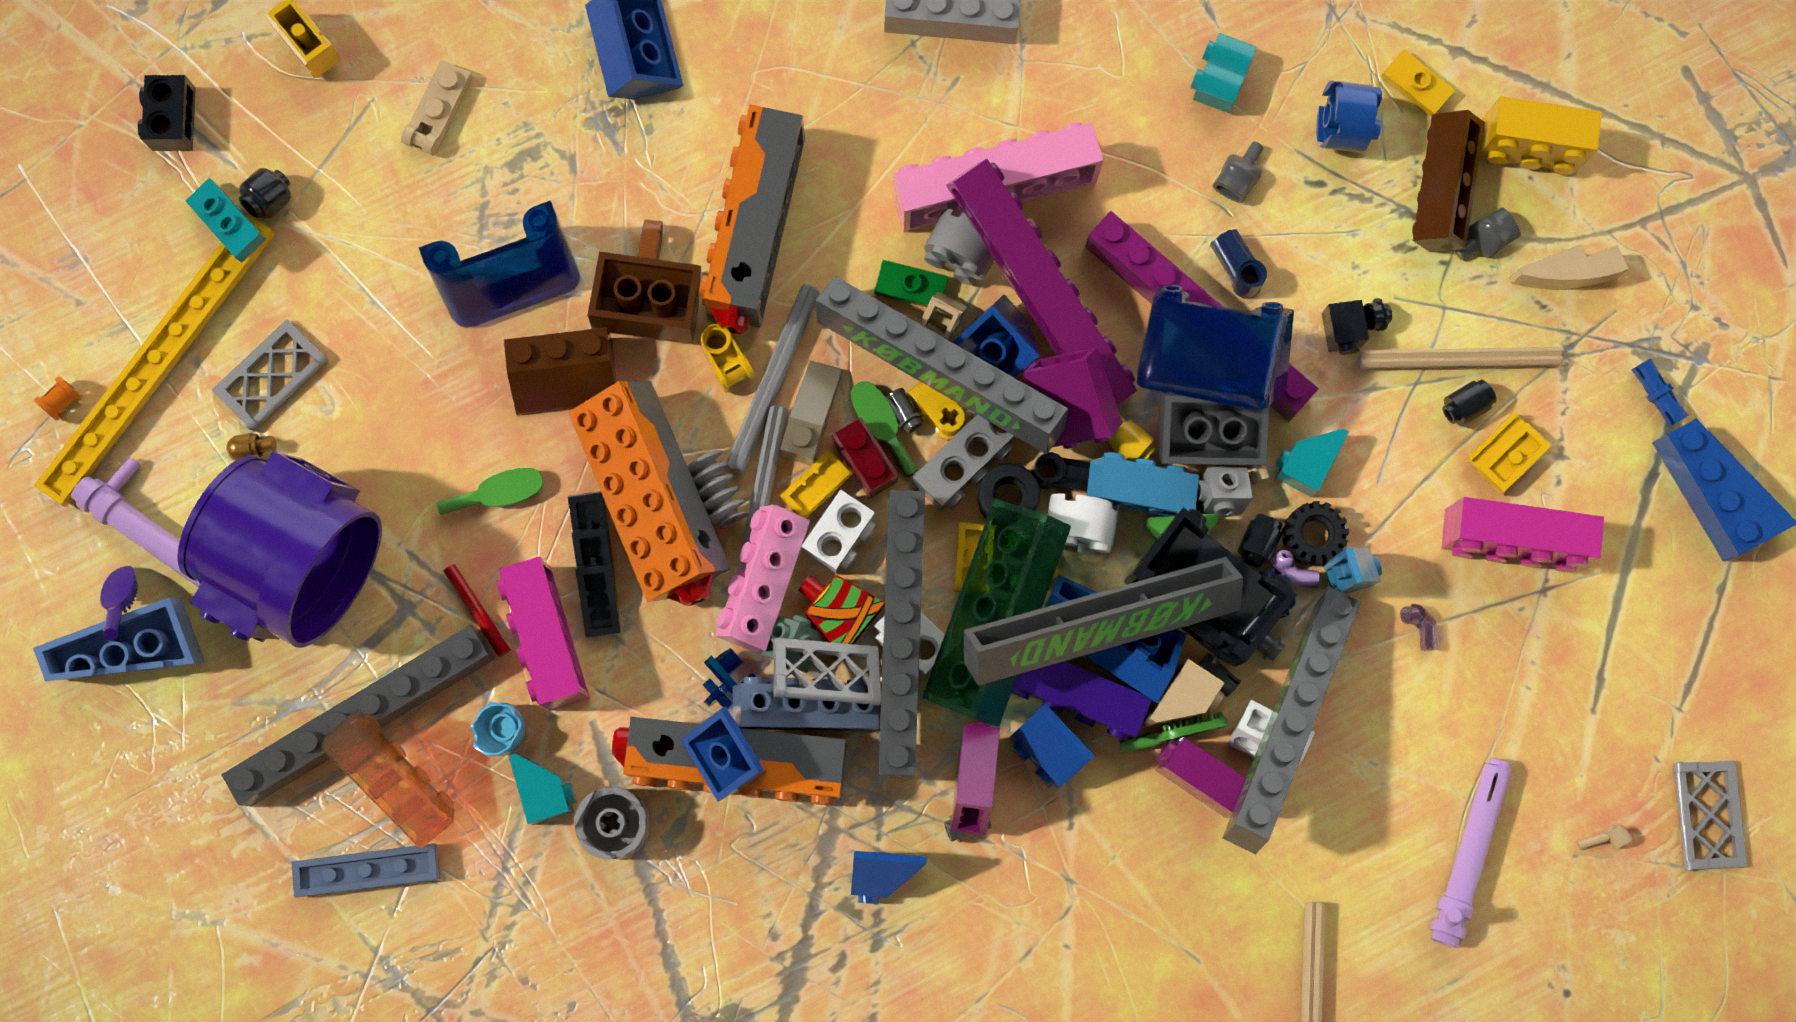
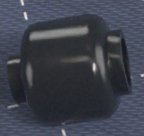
(264, 193)

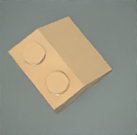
(1187, 696)

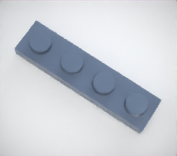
(365, 870)

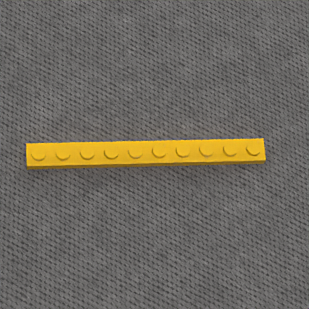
(147, 370)

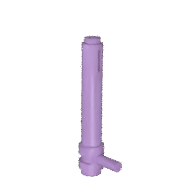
(111, 508)
(1457, 901)

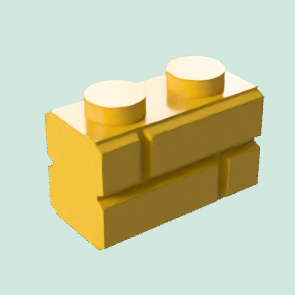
(303, 37)

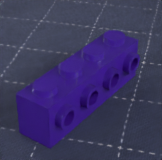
(1087, 695)

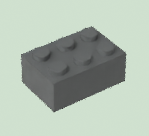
(1210, 432)

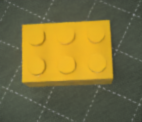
(1540, 135)

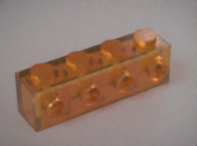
(389, 778)

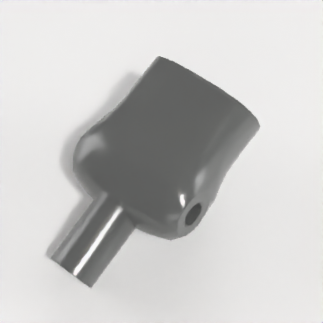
(1239, 174)
(1490, 234)

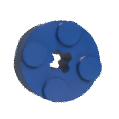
(1349, 116)

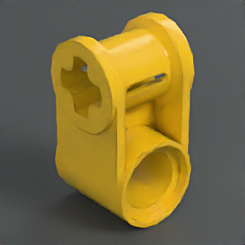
(727, 362)
(935, 408)

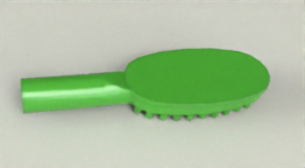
(881, 421)
(498, 490)
(1153, 739)

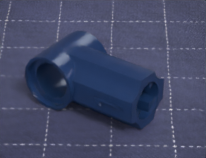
(1237, 261)

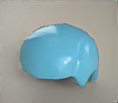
(498, 729)

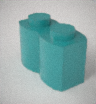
(1223, 73)

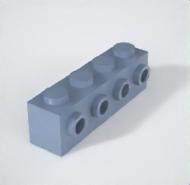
(758, 708)

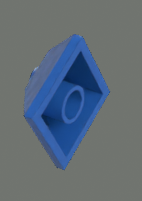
(1001, 338)
(881, 874)

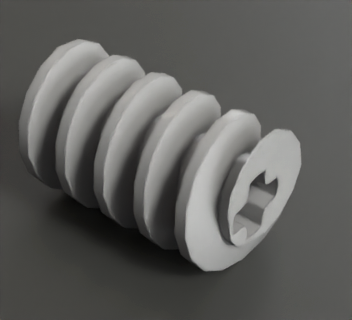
(714, 490)

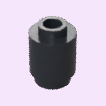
(1469, 402)
(1260, 540)

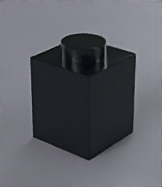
(1345, 327)

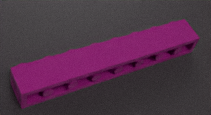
(1034, 270)
(1149, 270)

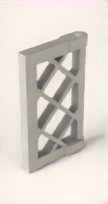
(242, 371)
(843, 652)
(1730, 796)

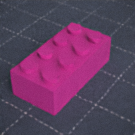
(1522, 534)
(543, 634)

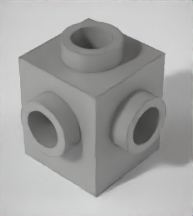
(1224, 490)

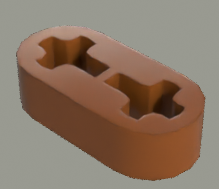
(651, 239)

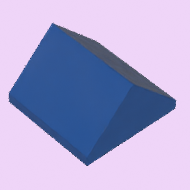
(723, 754)

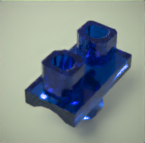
(722, 668)

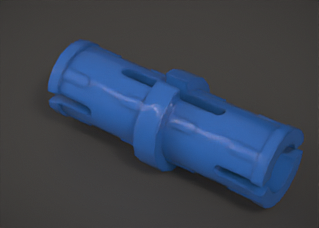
(1660, 392)

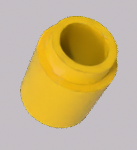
(1132, 441)

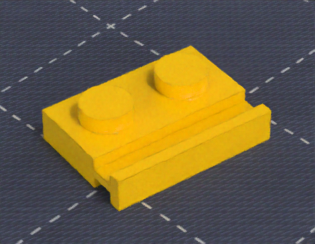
(1508, 452)

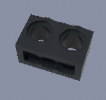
(176, 111)

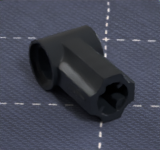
(1070, 473)

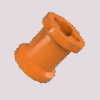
(58, 398)

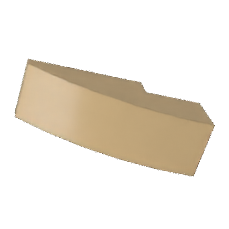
(1572, 269)

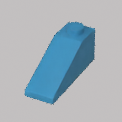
(1353, 570)

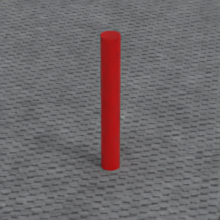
(476, 610)

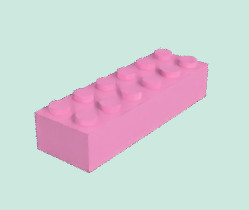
(1030, 169)

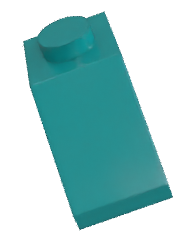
(1309, 461)
(541, 791)

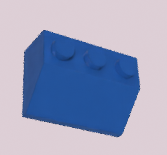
(634, 47)

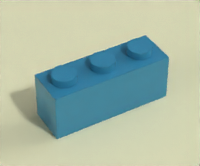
(1142, 485)

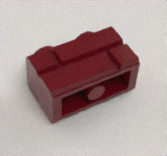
(865, 458)

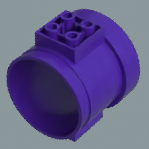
(278, 549)

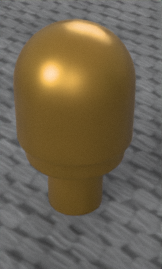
(249, 444)

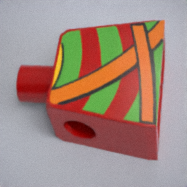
(840, 608)

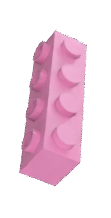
(761, 577)

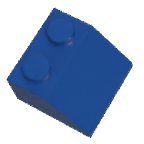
(1050, 747)

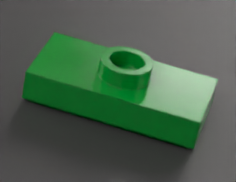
(909, 283)

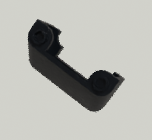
(1263, 598)

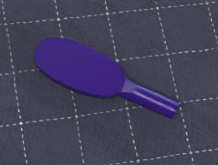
(116, 595)

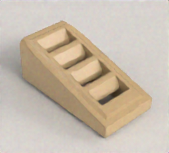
(947, 304)

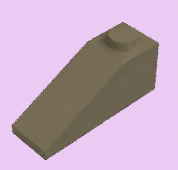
(810, 413)

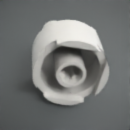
(1091, 522)

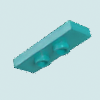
(225, 220)

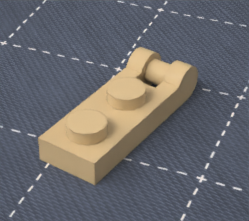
(437, 107)

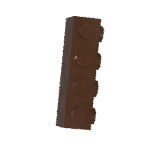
(1448, 181)

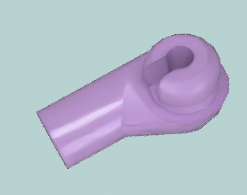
(1284, 564)

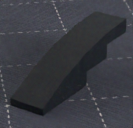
(594, 564)

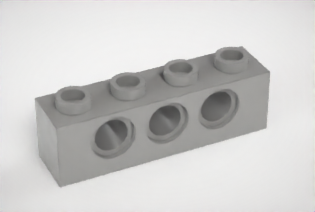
(949, 493)

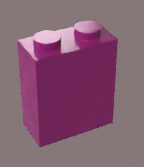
(1082, 387)
(1200, 775)
(975, 778)

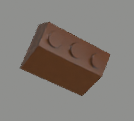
(645, 297)
(559, 369)

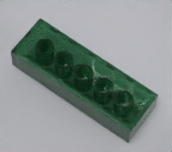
(1003, 580)

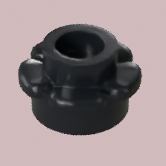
(1377, 315)

